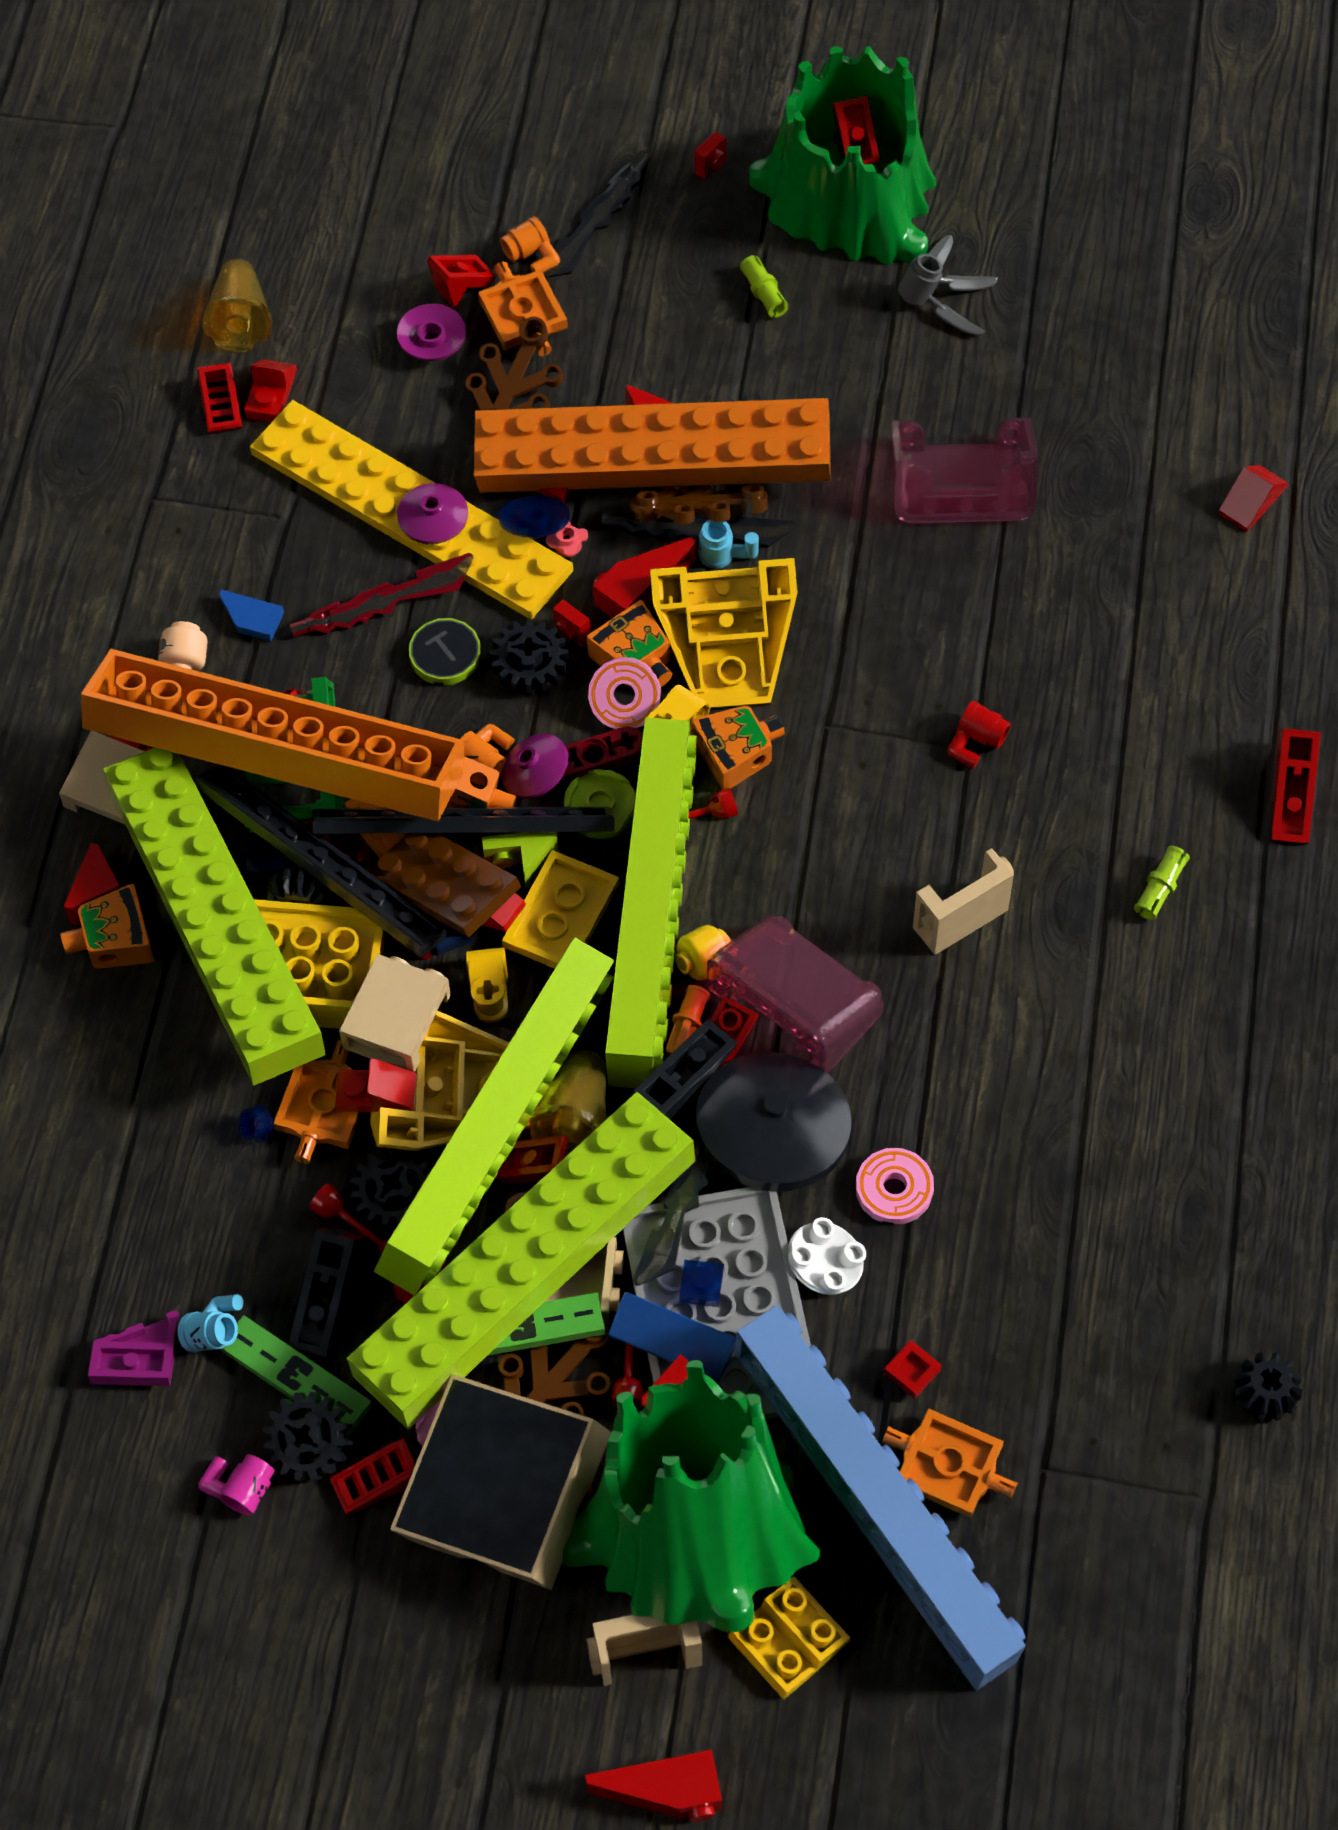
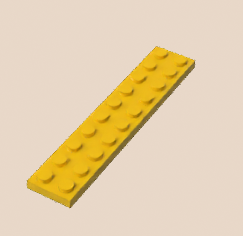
(371, 488)

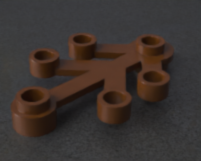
(513, 385)
(682, 509)
(551, 1384)

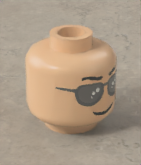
(183, 646)

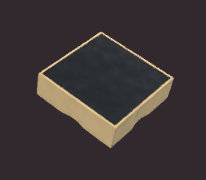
(501, 1480)

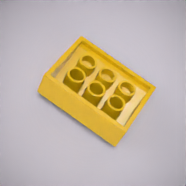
(326, 953)

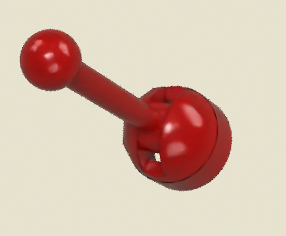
(720, 805)
(330, 1203)
(628, 1383)

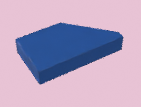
(252, 615)

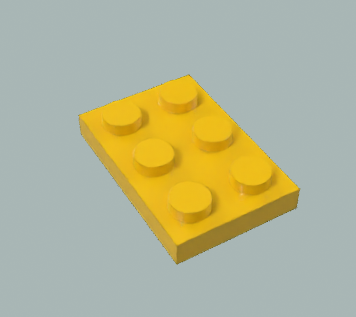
(560, 905)

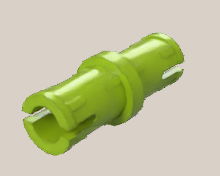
(764, 286)
(1161, 882)

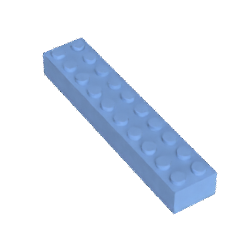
(879, 1497)

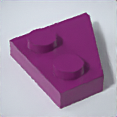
(137, 1355)

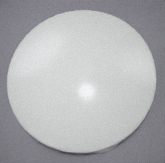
(826, 1257)

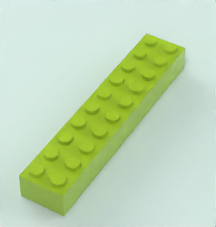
(651, 902)
(215, 914)
(496, 1119)
(521, 1259)

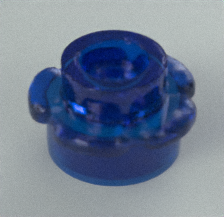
(255, 1123)

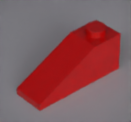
(631, 578)
(1294, 784)
(669, 1786)

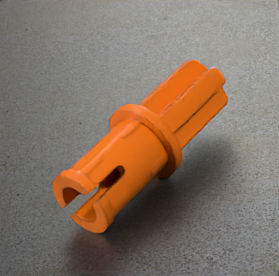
(688, 1017)

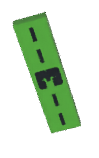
(557, 1323)
(292, 1371)

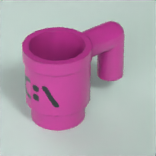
(244, 1486)

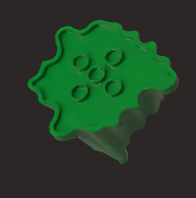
(846, 201)
(692, 1507)

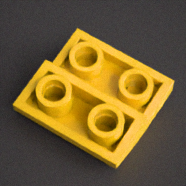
(790, 1638)

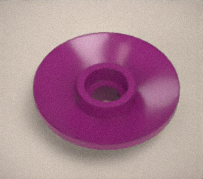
(429, 322)
(432, 524)
(535, 766)

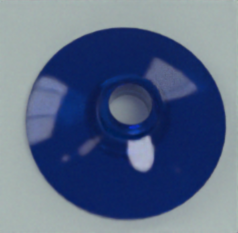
(534, 516)

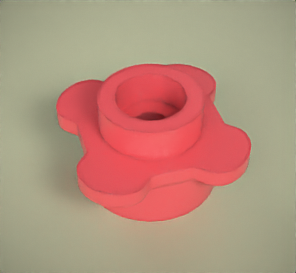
(567, 547)

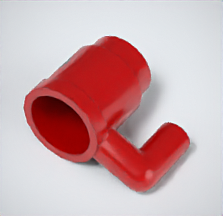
(980, 725)

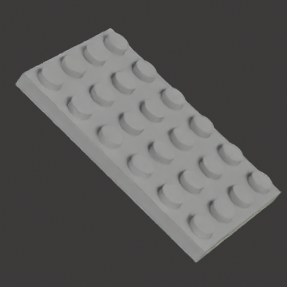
(747, 1236)

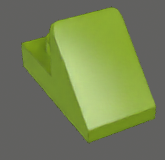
(520, 848)

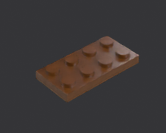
(445, 880)

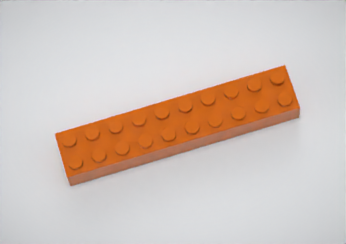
(652, 445)
(273, 734)

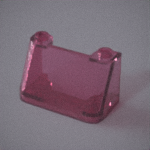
(964, 479)
(796, 988)

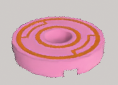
(624, 671)
(900, 1165)

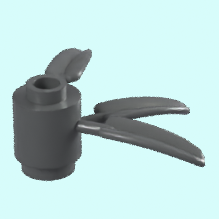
(925, 275)

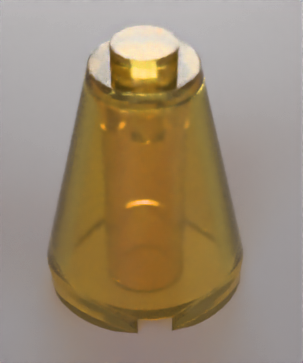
(237, 309)
(574, 1100)

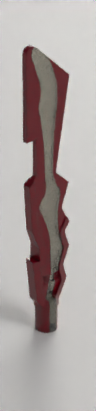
(432, 580)

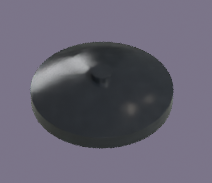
(772, 1121)

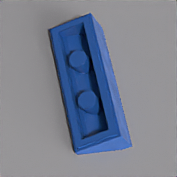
(671, 1334)

